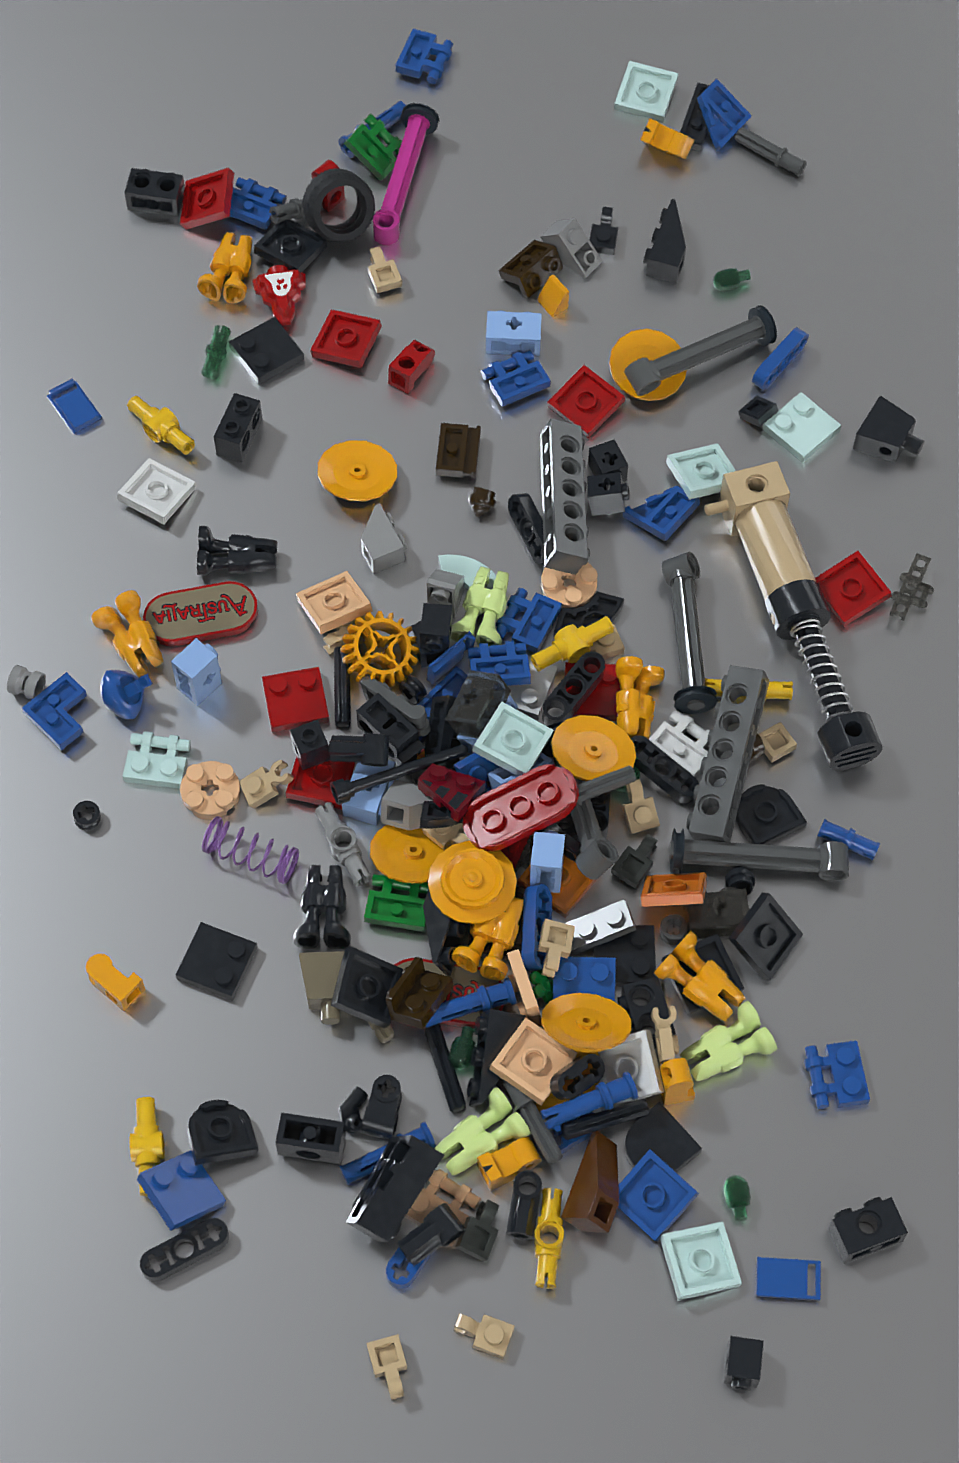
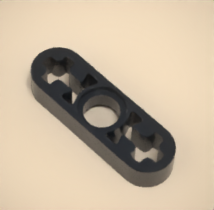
(528, 523)
(663, 781)
(159, 1254)

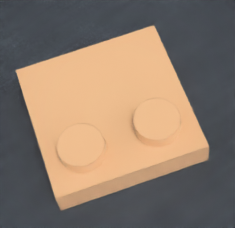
(334, 602)
(521, 984)
(531, 1061)

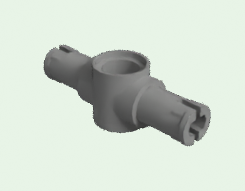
(348, 856)

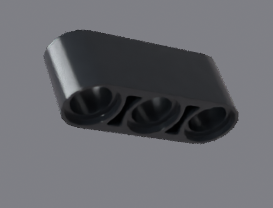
(575, 677)

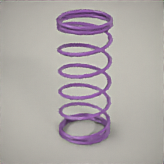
(284, 858)

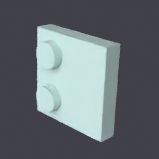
(646, 91)
(801, 427)
(700, 470)
(512, 740)
(700, 1260)

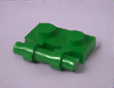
(371, 150)
(396, 909)

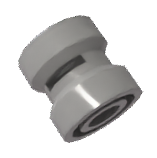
(25, 682)

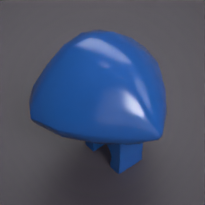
(123, 692)

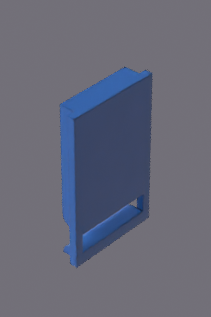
(74, 406)
(449, 658)
(786, 1278)

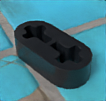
(573, 1071)

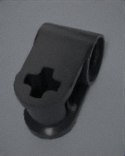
(382, 1112)

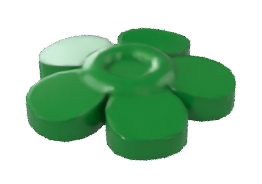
(543, 986)

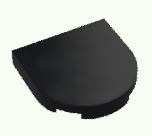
(768, 815)
(220, 1133)
(663, 1136)

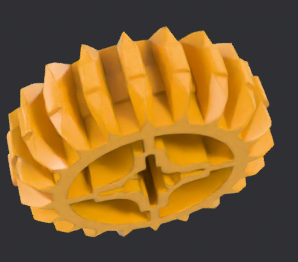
(374, 639)

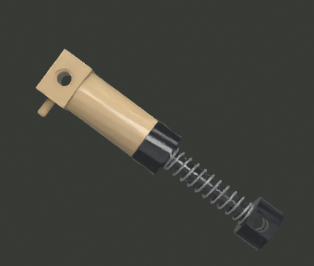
(756, 510)

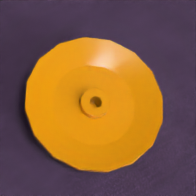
(639, 345)
(357, 470)
(592, 747)
(403, 854)
(471, 883)
(586, 1022)

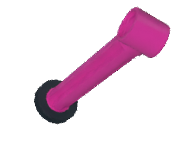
(418, 121)

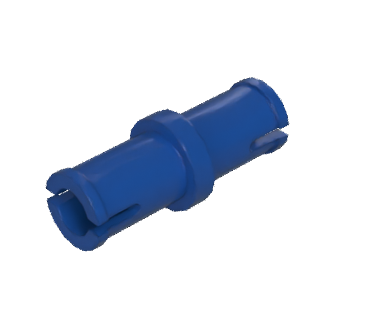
(854, 841)

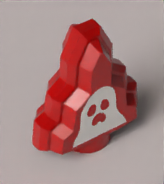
(280, 291)

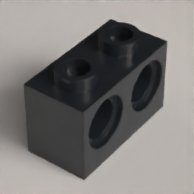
(154, 192)
(238, 427)
(382, 718)
(641, 1015)

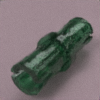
(216, 352)

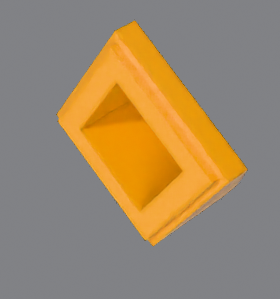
(554, 296)

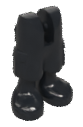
(243, 552)
(323, 899)

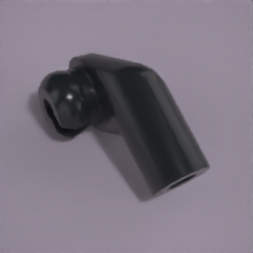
(349, 1110)

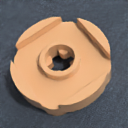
(572, 596)
(210, 773)

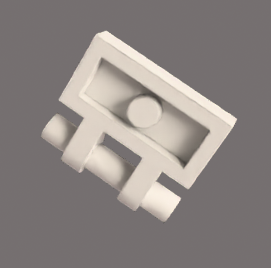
(679, 746)

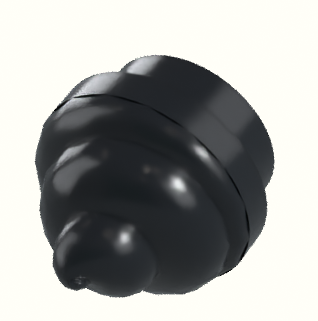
(741, 879)

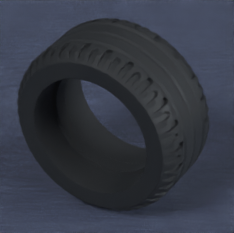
(360, 219)

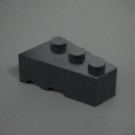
(394, 1187)

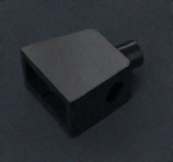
(887, 432)

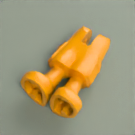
(232, 261)
(137, 639)
(633, 703)
(501, 933)
(707, 983)

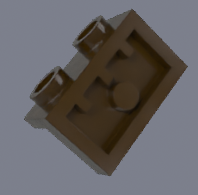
(532, 267)
(417, 994)

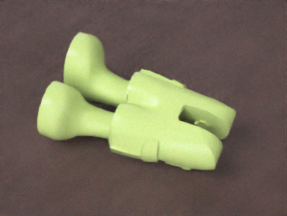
(483, 601)
(722, 1051)
(475, 1140)

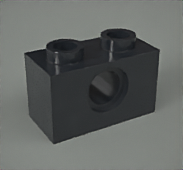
(310, 1138)
(855, 1243)

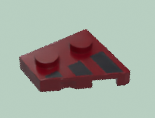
(450, 789)

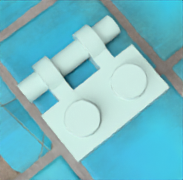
(153, 768)

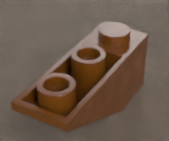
(595, 1188)

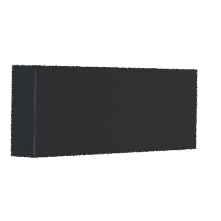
(694, 123)

